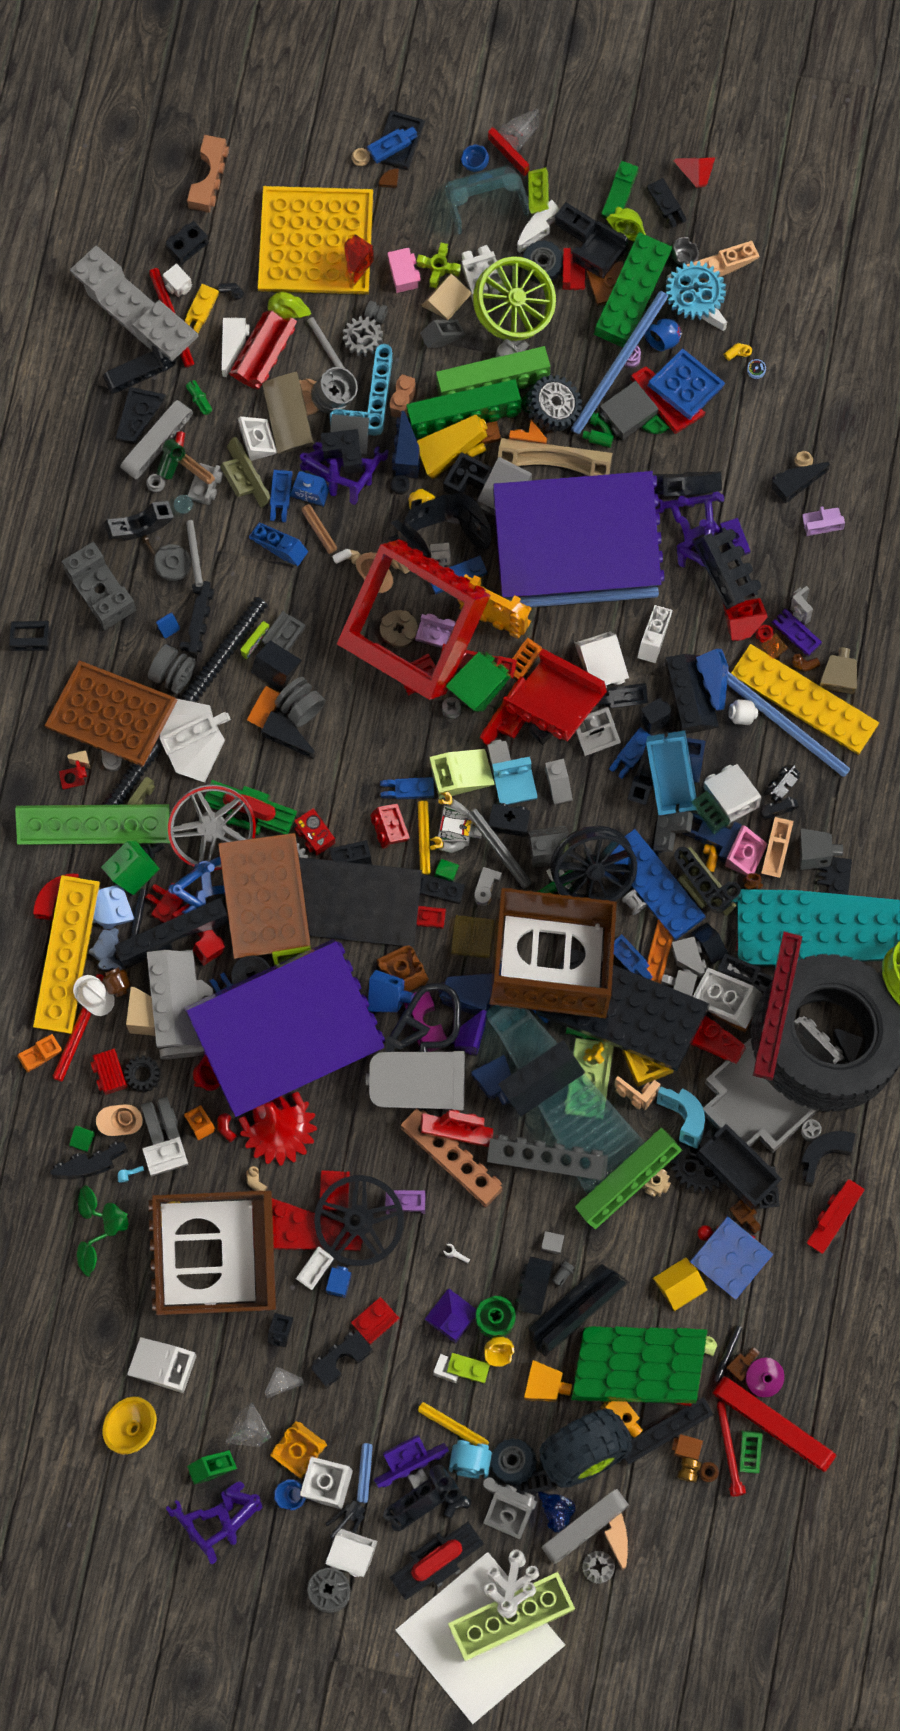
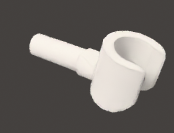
(456, 1254)

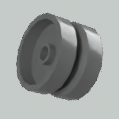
(160, 1120)

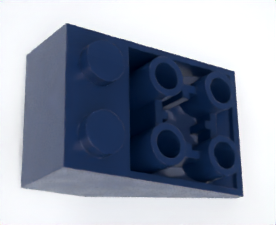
(407, 451)

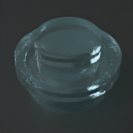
(183, 504)

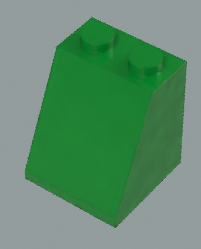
(479, 681)

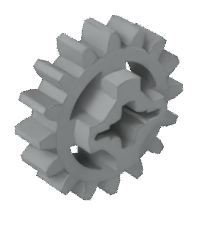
(357, 330)

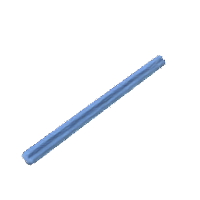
(619, 362)
(589, 597)
(787, 725)

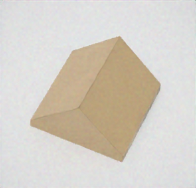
(447, 297)

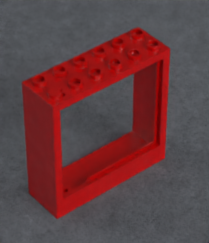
(474, 601)

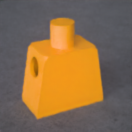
(545, 1384)
(621, 1408)

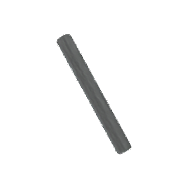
(499, 848)

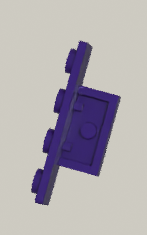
(408, 1457)

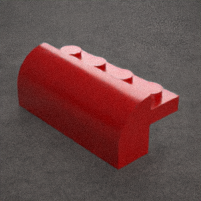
(262, 349)

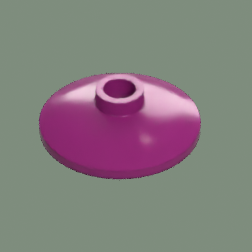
(756, 1373)

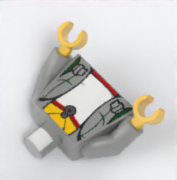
(455, 827)

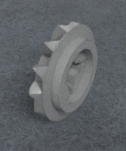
(593, 1575)

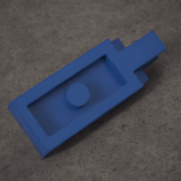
(391, 144)
(631, 957)

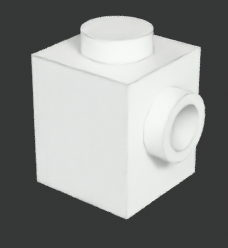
(177, 281)

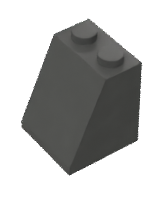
(543, 844)

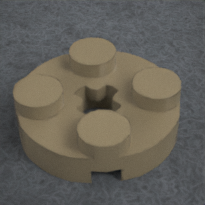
(392, 637)

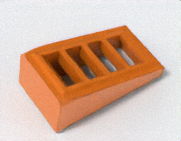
(533, 657)

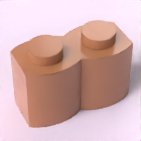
(404, 395)

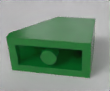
(211, 1467)

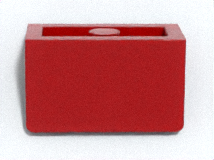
(572, 273)

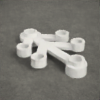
(508, 1606)

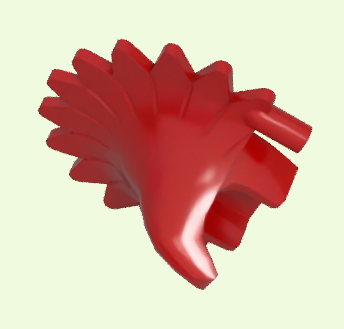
(279, 1129)

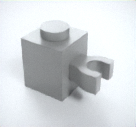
(684, 982)

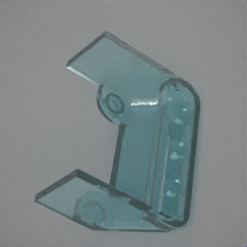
(459, 189)

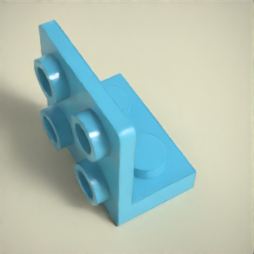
(514, 781)

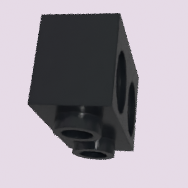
(575, 222)
(190, 245)

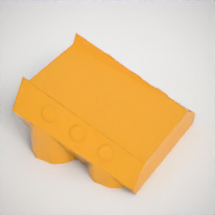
(297, 1448)

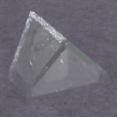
(248, 1428)

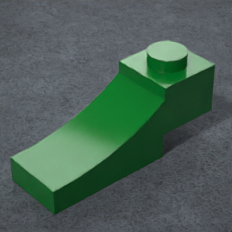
(621, 188)

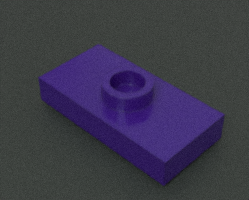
(740, 539)

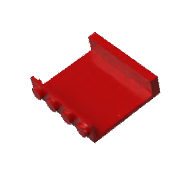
(556, 696)

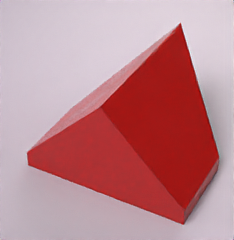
(696, 169)

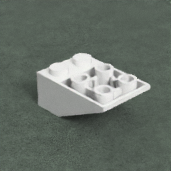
(162, 1364)

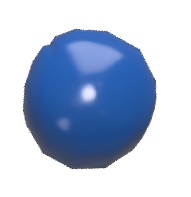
(475, 158)
(288, 1495)

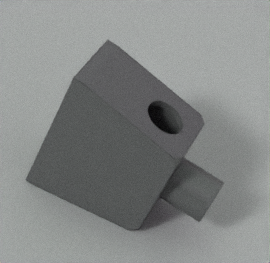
(817, 849)

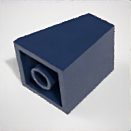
(472, 991)

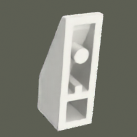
(233, 341)

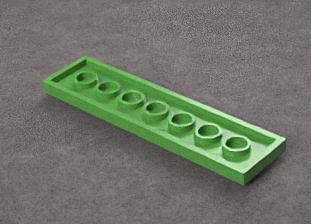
(92, 824)

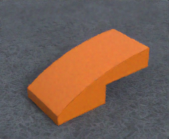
(263, 707)
(39, 1053)

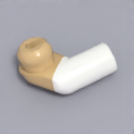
(346, 554)

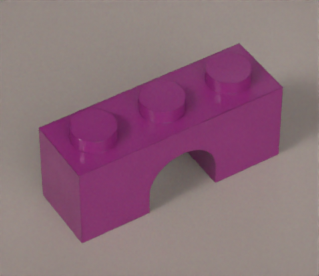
(423, 1007)

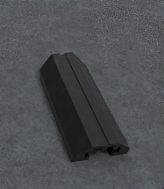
(576, 1308)

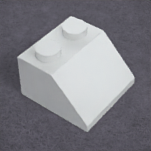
(326, 1482)

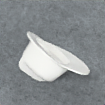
(93, 995)

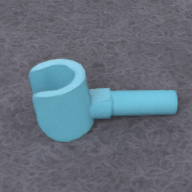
(123, 1174)

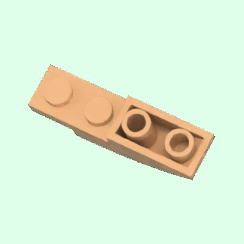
(730, 259)

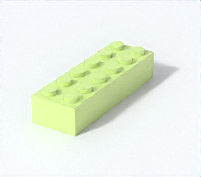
(487, 1629)

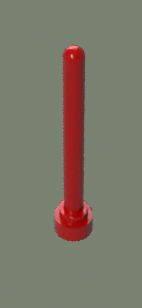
(737, 1488)

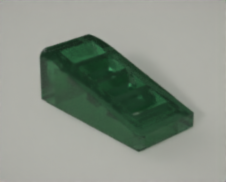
(706, 816)

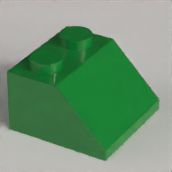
(130, 867)

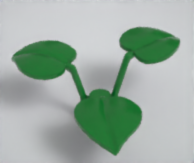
(114, 1221)

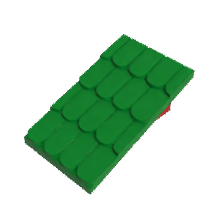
(640, 1364)

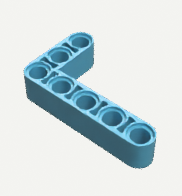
(376, 398)

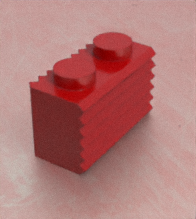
(109, 1072)

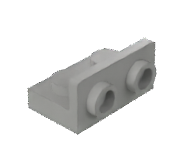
(205, 492)

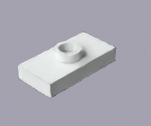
(315, 1268)

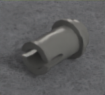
(562, 1274)

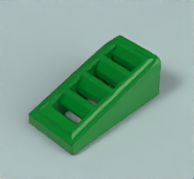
(752, 1434)

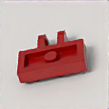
(166, 906)

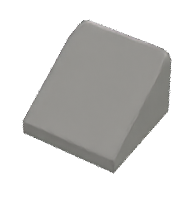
(552, 1243)

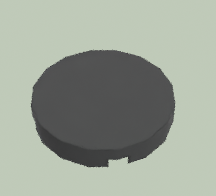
(172, 562)

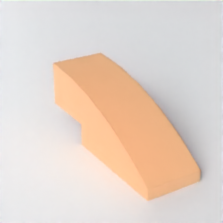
(777, 847)
(618, 1540)

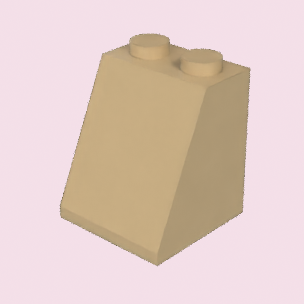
(140, 1013)

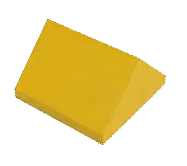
(680, 1283)

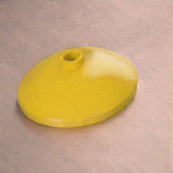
(122, 1422)

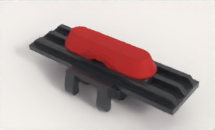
(439, 1563)

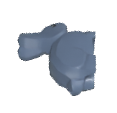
(105, 951)

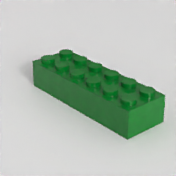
(632, 289)
(486, 402)

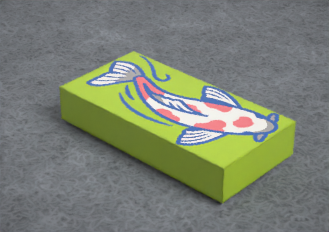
(254, 640)

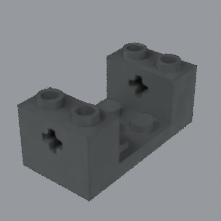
(89, 570)

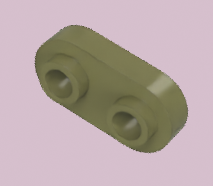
(144, 789)

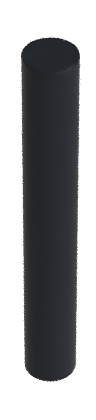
(138, 913)
(727, 1354)

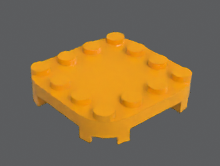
(503, 613)

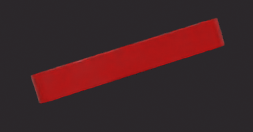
(774, 1424)

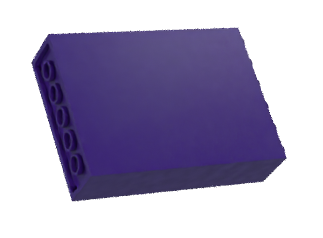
(578, 534)
(285, 1027)

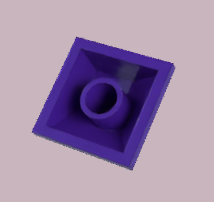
(471, 1034)
(451, 1315)

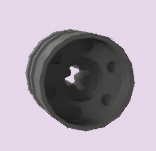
(334, 390)
(169, 668)
(299, 702)
(323, 1601)

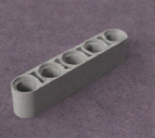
(153, 441)
(585, 1526)

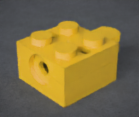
(643, 1069)

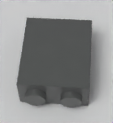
(628, 410)

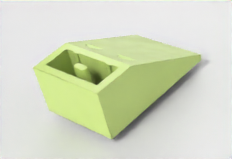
(461, 771)

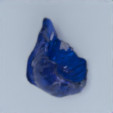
(557, 1510)

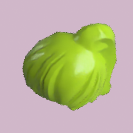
(288, 306)

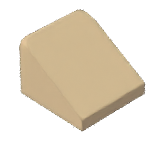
(82, 757)

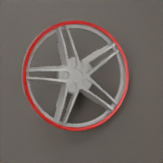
(210, 824)

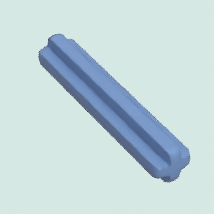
(364, 1473)

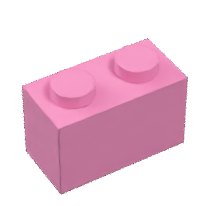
(403, 270)

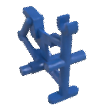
(200, 869)

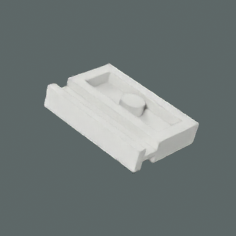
(165, 1156)

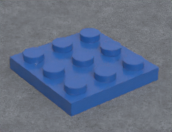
(686, 384)
(731, 1257)

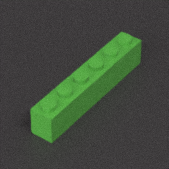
(628, 1178)

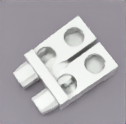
(474, 266)

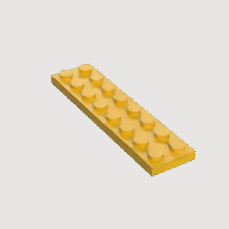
(805, 699)
(66, 954)

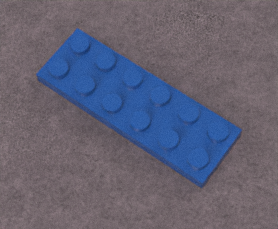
(661, 889)

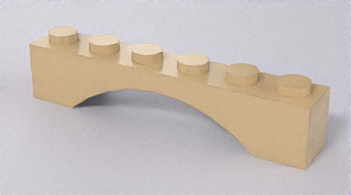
(580, 460)

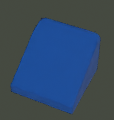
(167, 625)

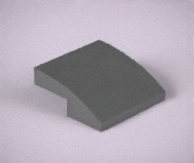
(348, 422)

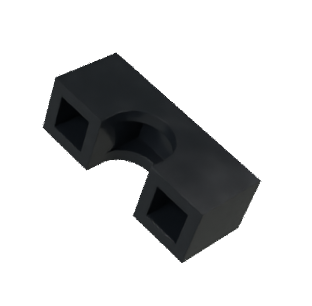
(353, 1346)

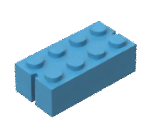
(671, 772)

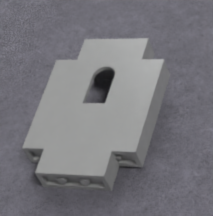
(753, 1104)

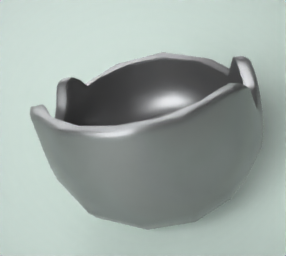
(684, 251)

